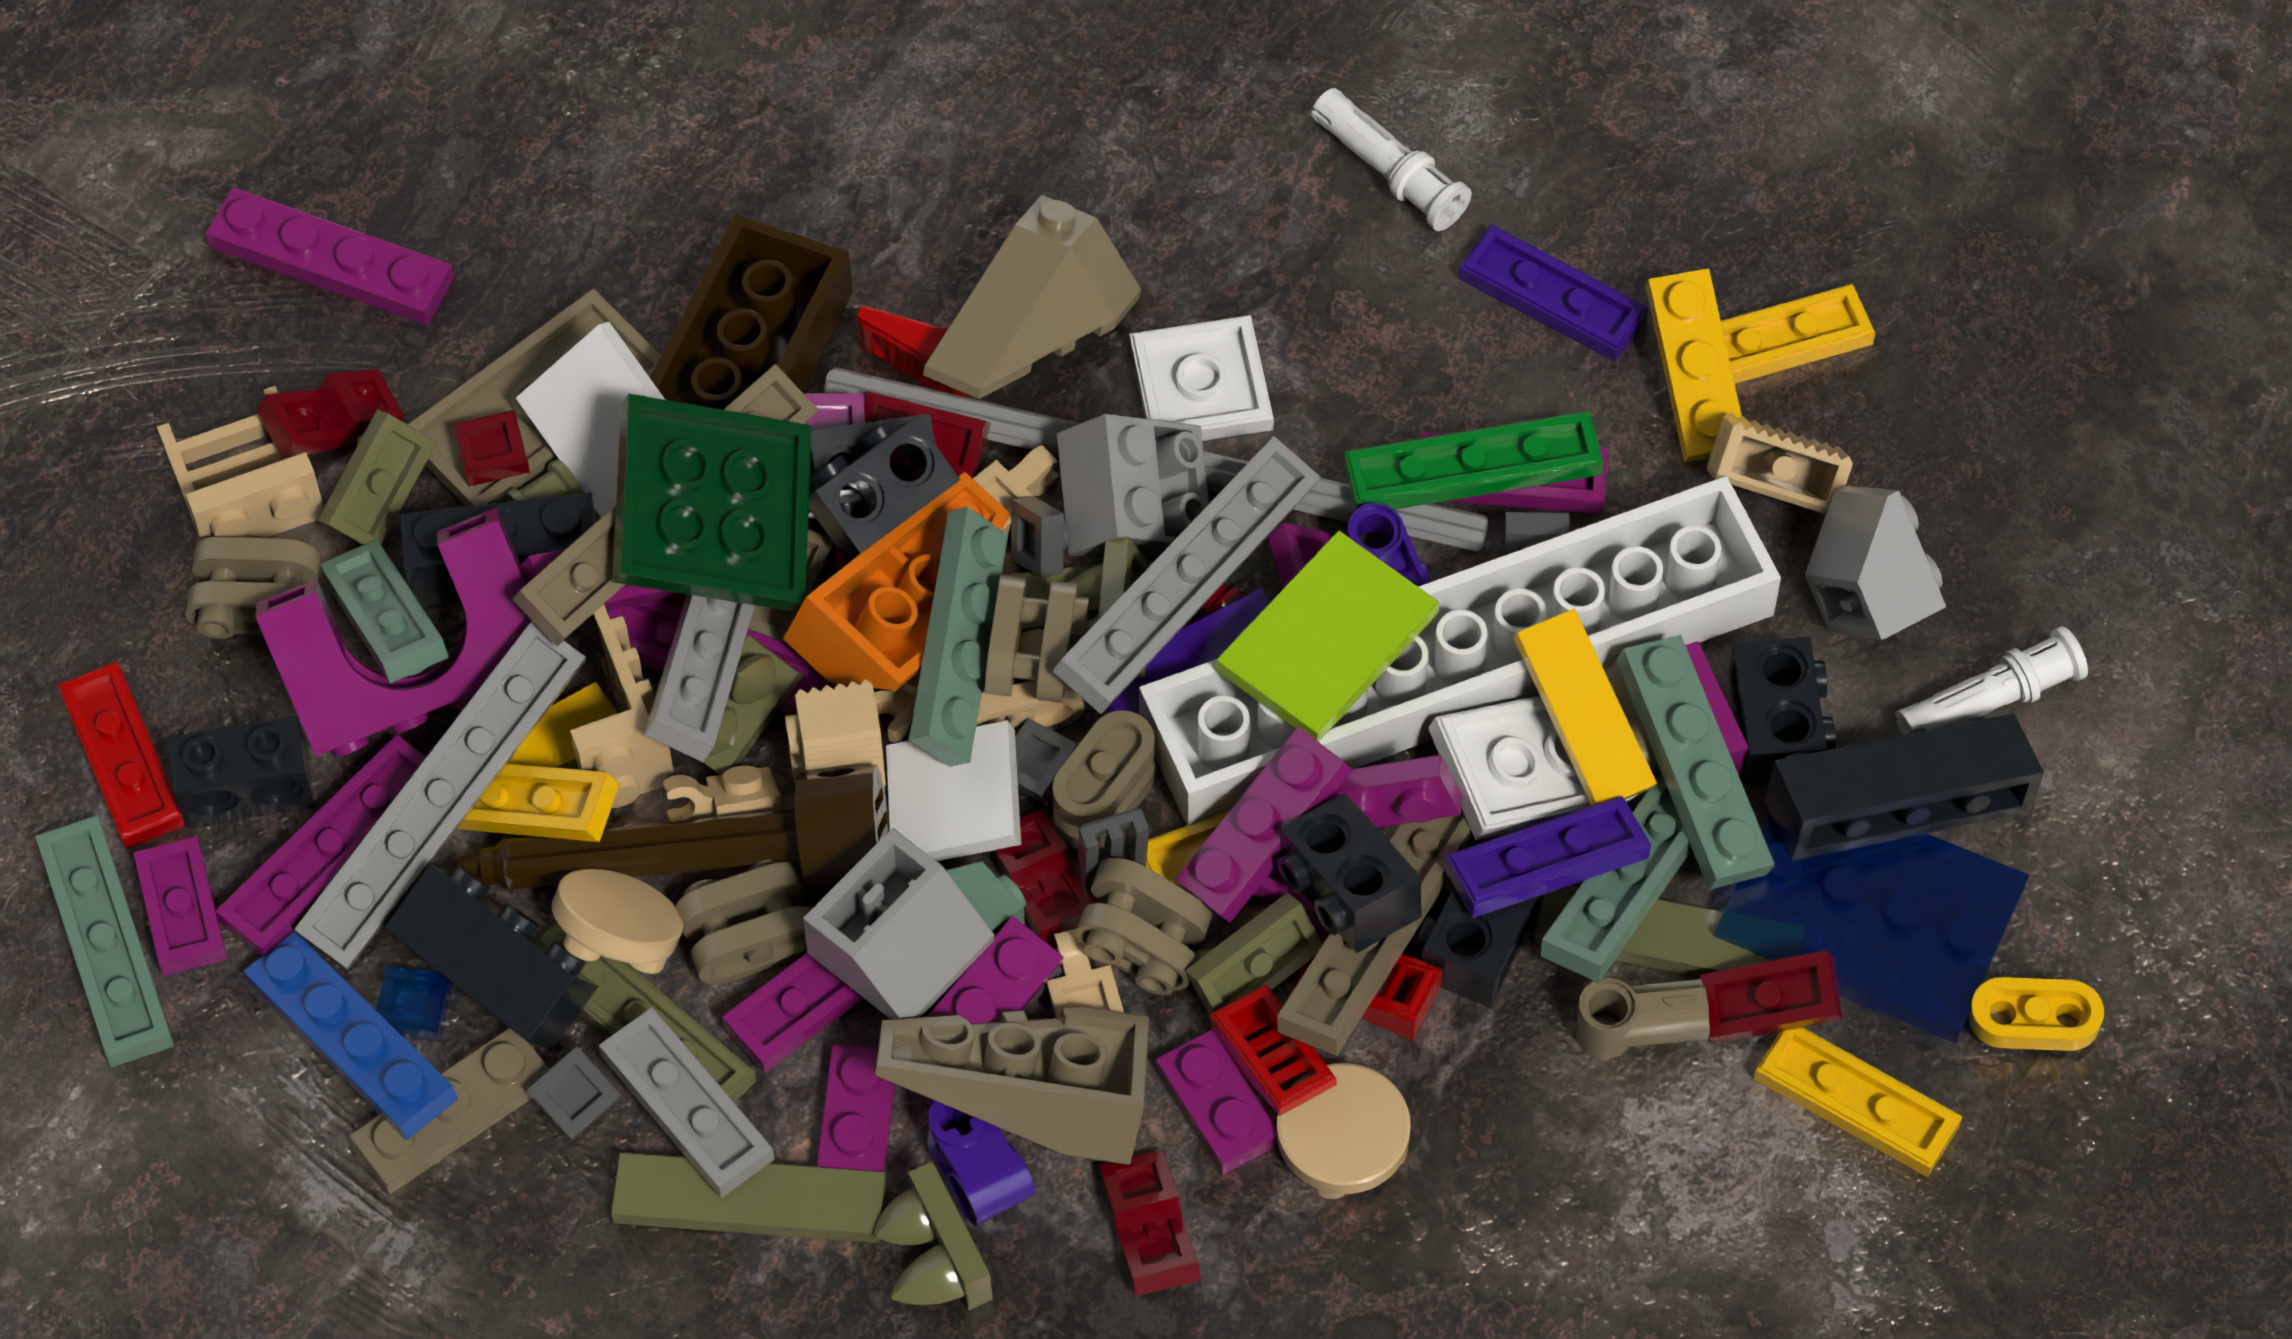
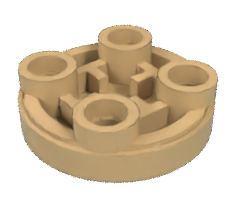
(616, 919)
(1347, 1134)

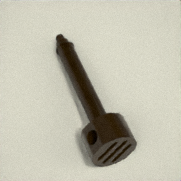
(830, 830)

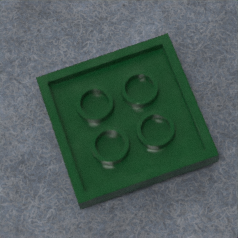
(712, 503)

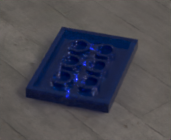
(1902, 918)

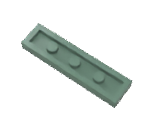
(958, 637)
(1695, 762)
(1614, 904)
(104, 941)

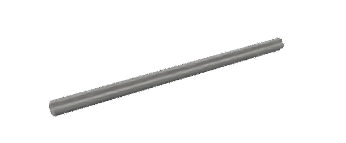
(1033, 429)

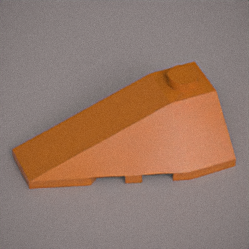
(878, 607)

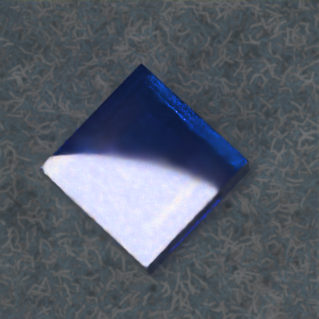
(415, 1002)

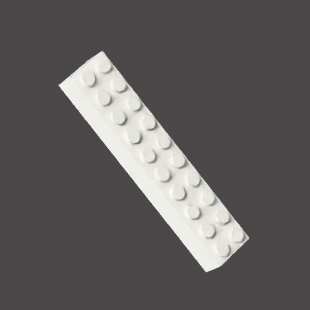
(1634, 579)

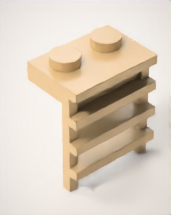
(247, 493)
(619, 741)

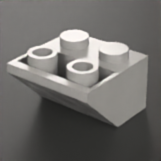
(1130, 481)
(1871, 565)
(896, 929)

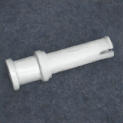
(1408, 173)
(2016, 678)

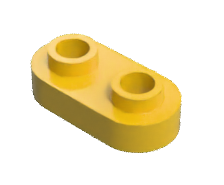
(2034, 1012)

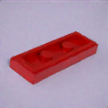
(121, 755)

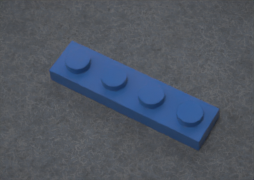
(350, 1035)

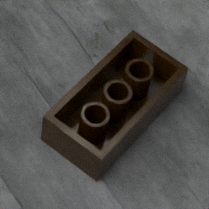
(757, 306)

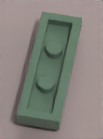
(384, 611)

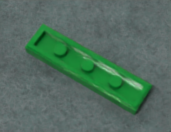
(1475, 462)

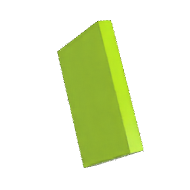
(1327, 636)

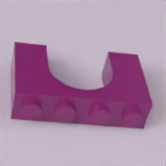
(346, 700)

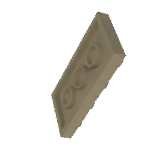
(500, 383)

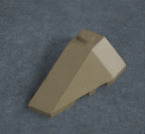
(1037, 297)
(1051, 1080)

